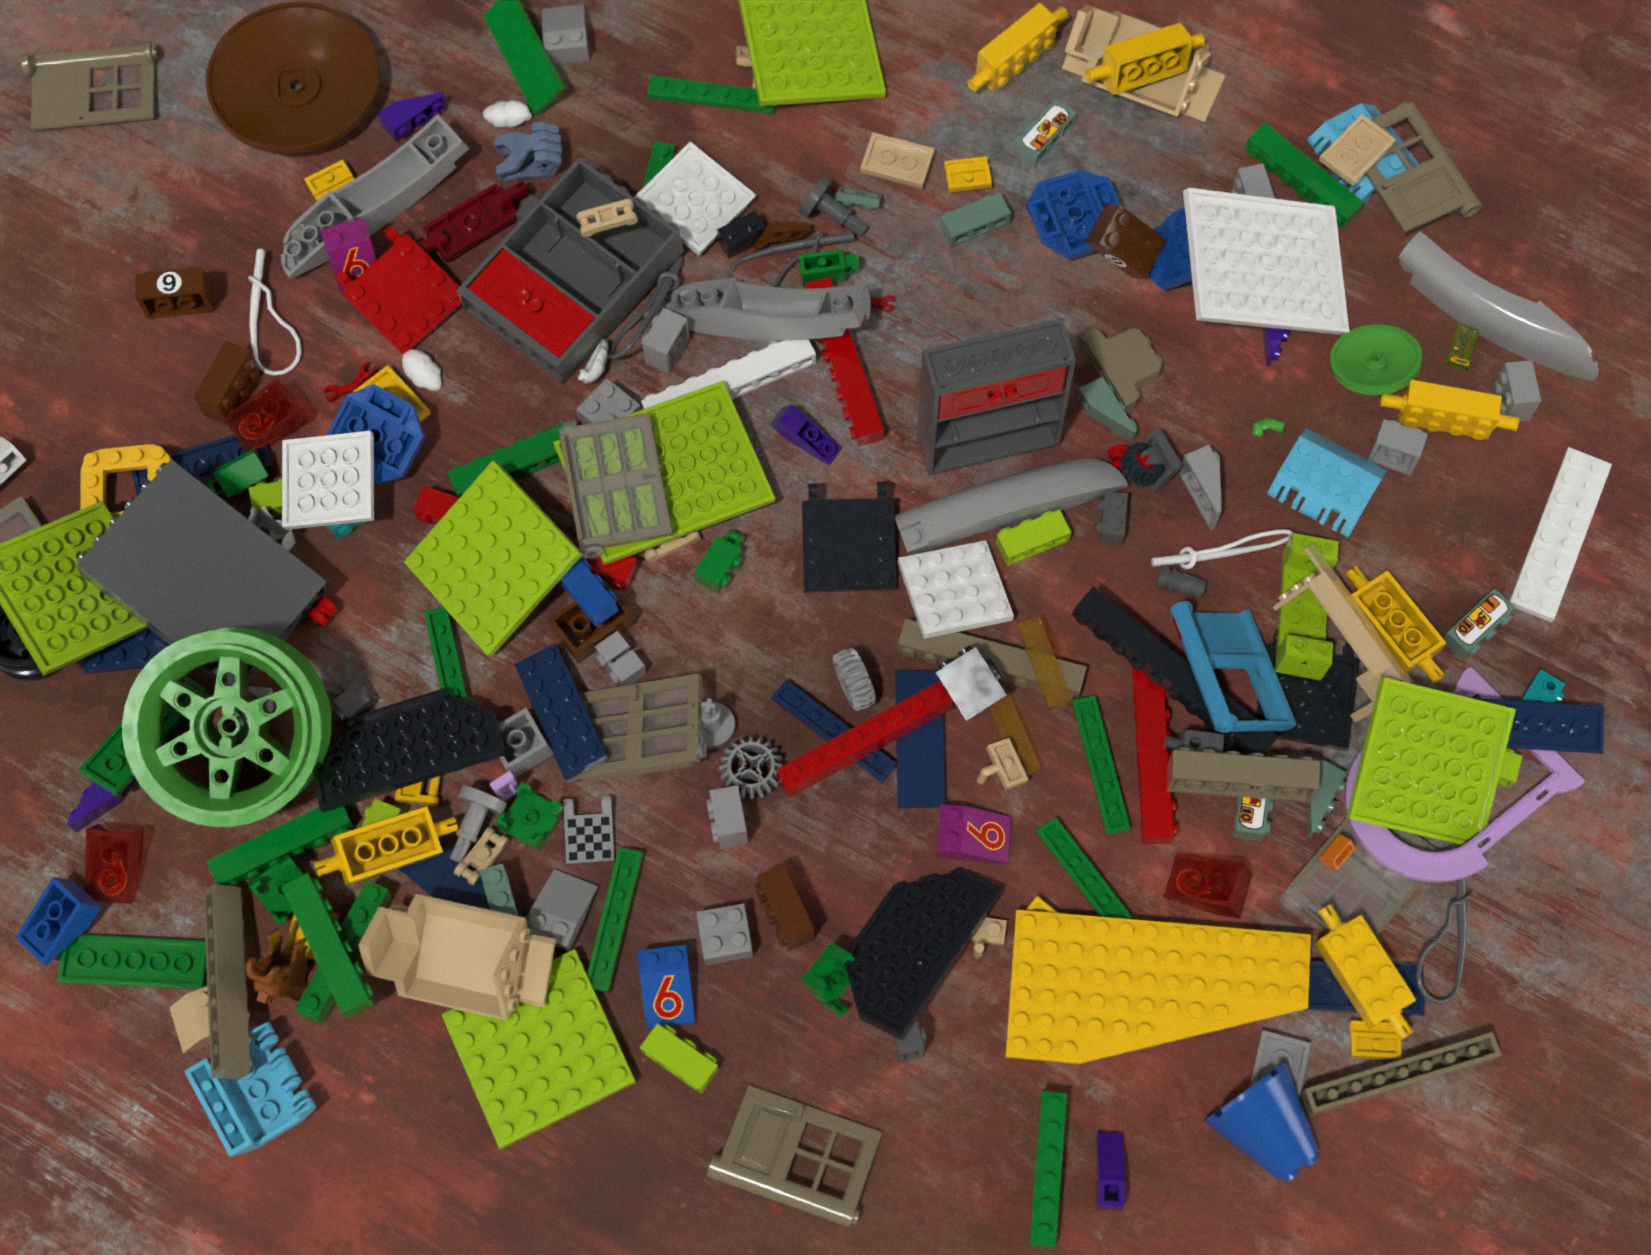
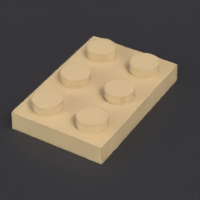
(1357, 149)
(897, 160)

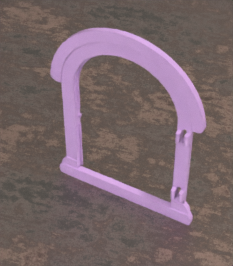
(1468, 858)

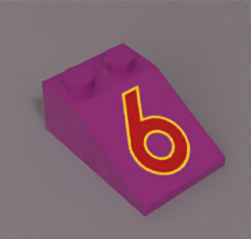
(348, 247)
(973, 835)

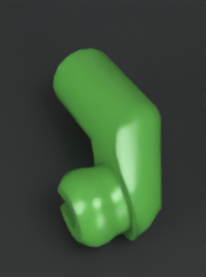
(1265, 424)

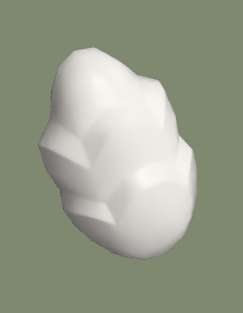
(507, 113)
(596, 364)
(421, 370)

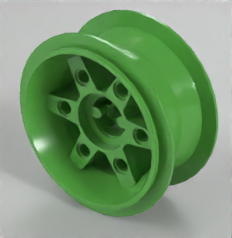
(163, 683)

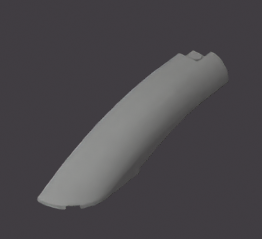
(376, 194)
(768, 312)
(1501, 317)
(1006, 502)

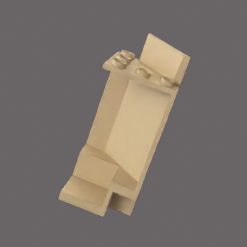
(1183, 93)
(1353, 625)
(458, 956)

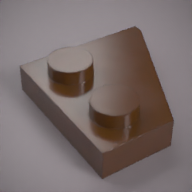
(781, 233)

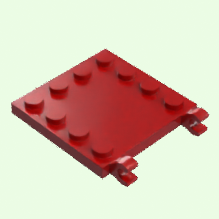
(402, 293)

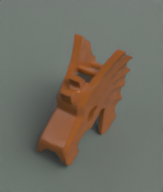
(279, 978)

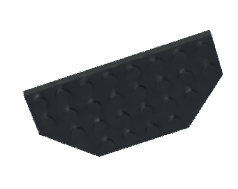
(405, 747)
(914, 945)

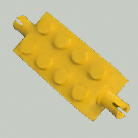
(1016, 47)
(1145, 58)
(1449, 410)
(1399, 622)
(386, 846)
(1365, 972)

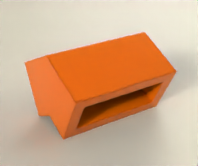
(1337, 852)

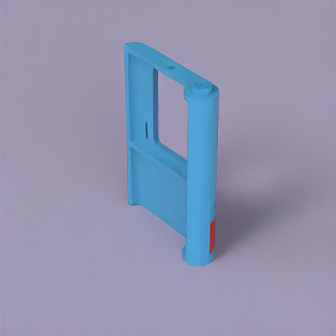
(1231, 643)

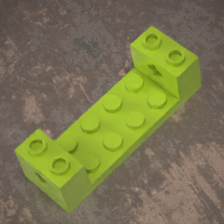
(1303, 619)

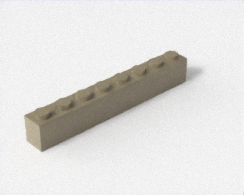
(1010, 661)
(226, 982)
(1400, 1074)

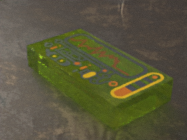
(1462, 346)

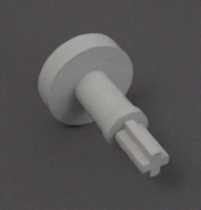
(716, 725)
(479, 806)

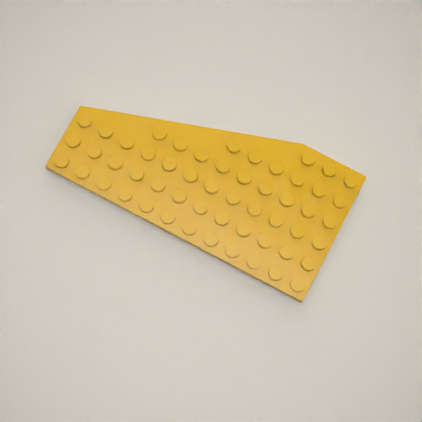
(1128, 984)

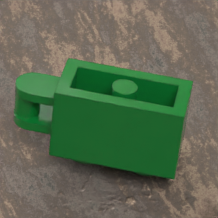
(827, 264)
(239, 474)
(720, 562)

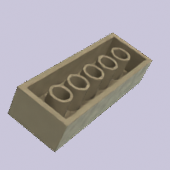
(1243, 775)

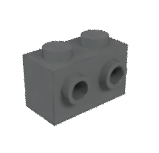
(1113, 518)
(912, 1045)

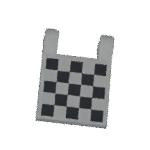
(589, 836)

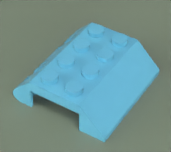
(1331, 130)
(1327, 479)
(257, 1105)

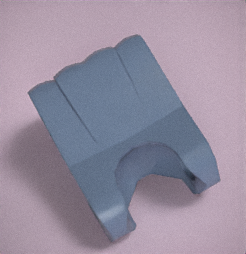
(530, 155)

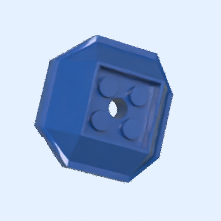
(1065, 196)
(1173, 262)
(394, 418)

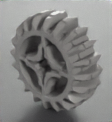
(854, 679)
(755, 761)

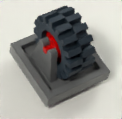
(1151, 461)

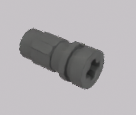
(1180, 582)

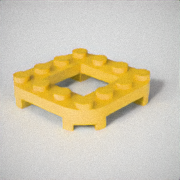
(120, 459)

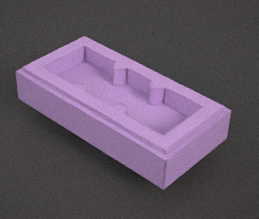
(504, 786)

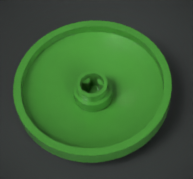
(1376, 359)

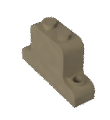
(1123, 362)

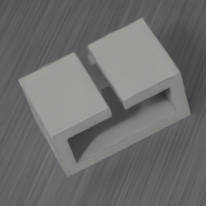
(621, 662)

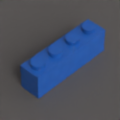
(589, 592)

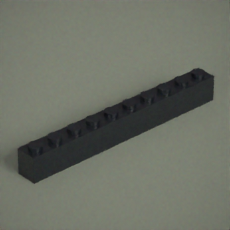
(1162, 667)

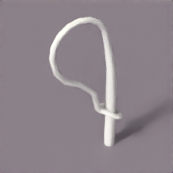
(257, 286)
(1219, 552)

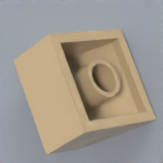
(192, 1020)

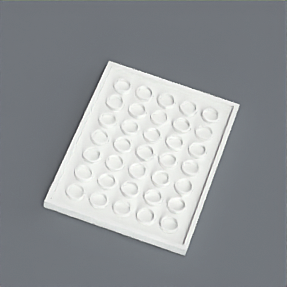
(1265, 262)

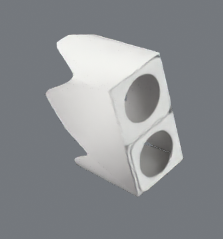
(265, 520)

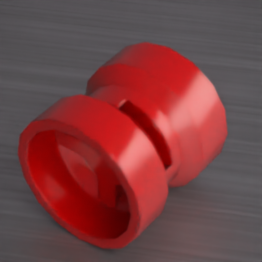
(1115, 454)
(322, 611)

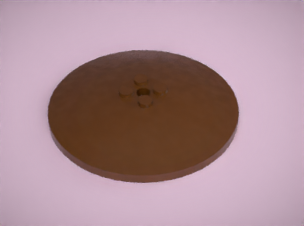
(284, 46)

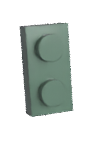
(850, 196)

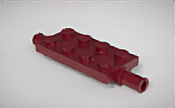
(472, 221)

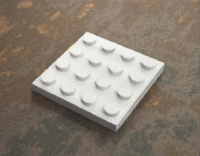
(696, 197)
(328, 480)
(955, 589)

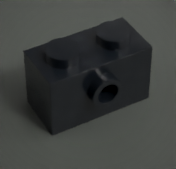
(740, 234)

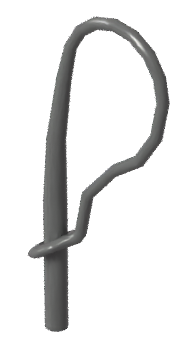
(816, 243)
(657, 299)
(1460, 903)

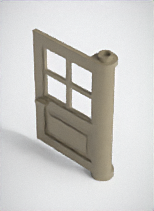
(64, 81)
(1428, 188)
(764, 1147)

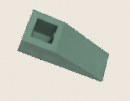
(1103, 406)
(1330, 782)

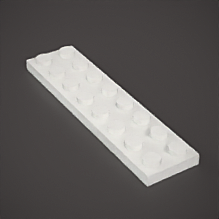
(1560, 534)

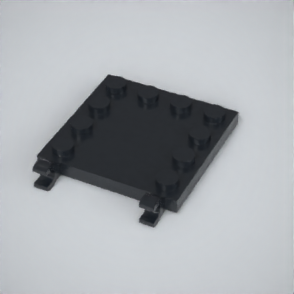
(849, 543)
(1319, 706)

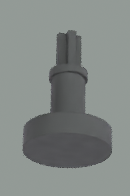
(830, 207)

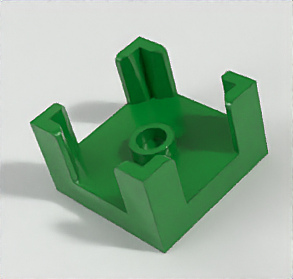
(530, 818)
(268, 887)
(829, 979)

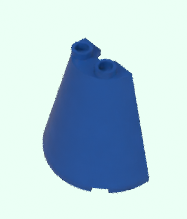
(1269, 1125)

